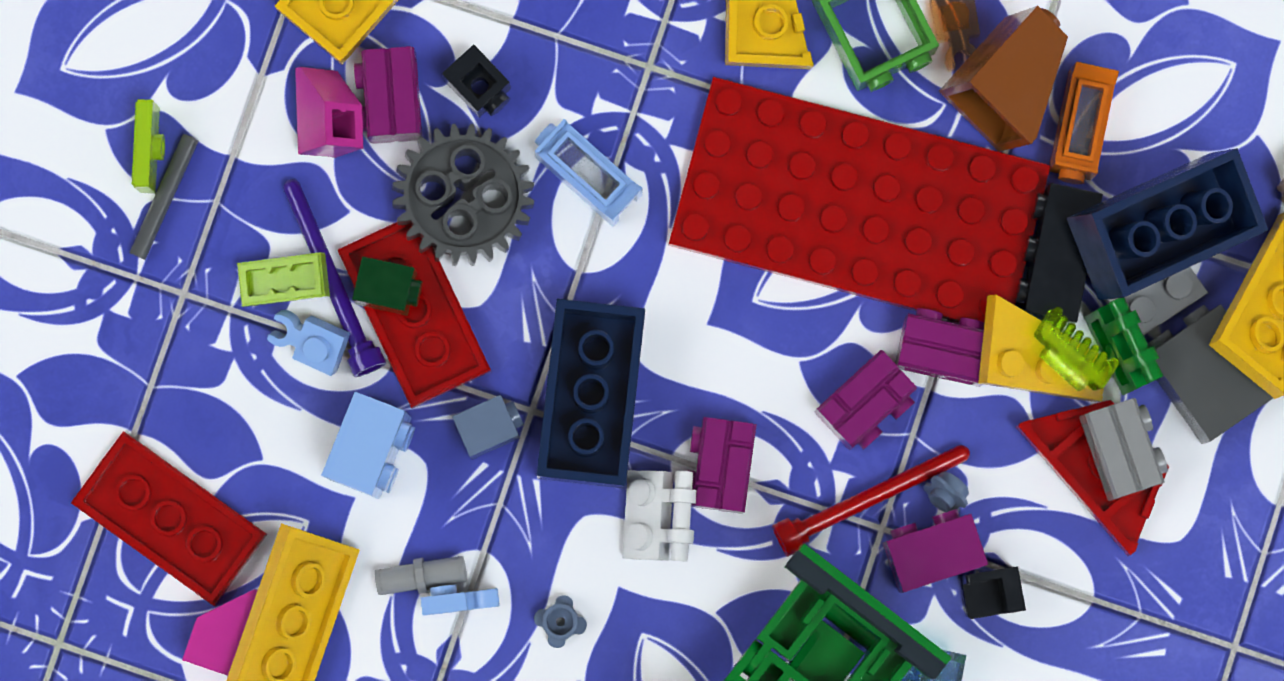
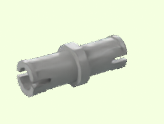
(420, 575)

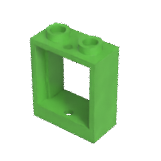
(882, 74)

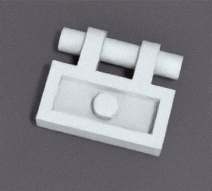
(649, 515)

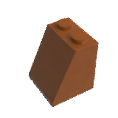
(1010, 78)

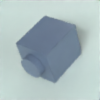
(488, 426)

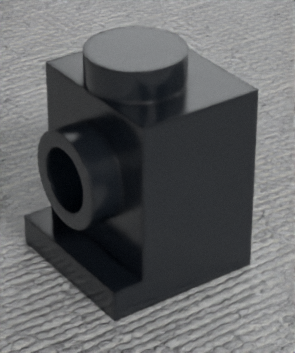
(475, 67)

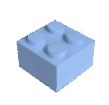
(368, 446)

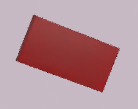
(432, 345)
(169, 518)

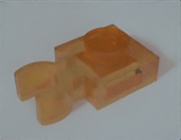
(954, 23)

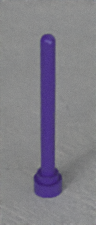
(363, 354)

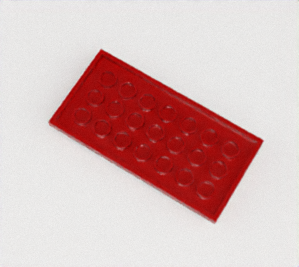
(856, 203)

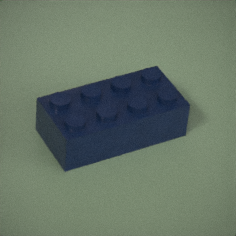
(1167, 224)
(591, 393)

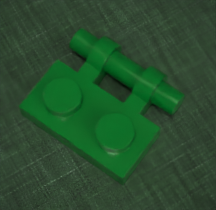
(1120, 336)

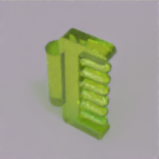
(1067, 359)

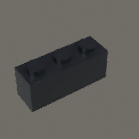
(1056, 266)

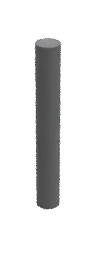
(164, 196)

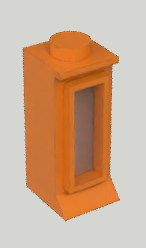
(1082, 122)

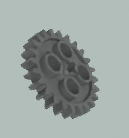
(437, 165)

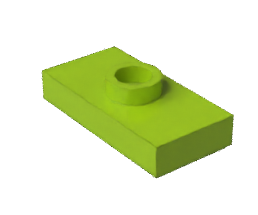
(147, 146)
(283, 279)

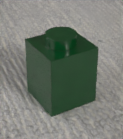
(387, 286)

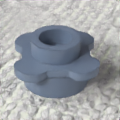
(947, 492)
(558, 634)

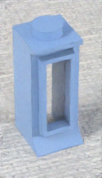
(586, 171)

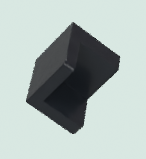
(993, 593)

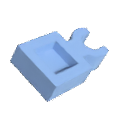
(316, 341)
(447, 600)

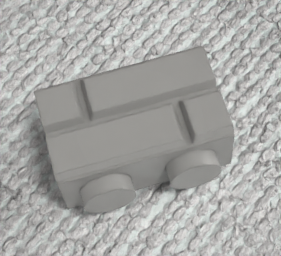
(1123, 448)

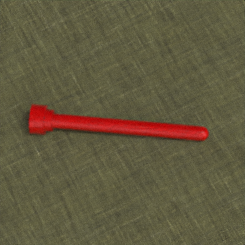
(796, 532)

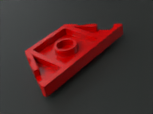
(1065, 449)

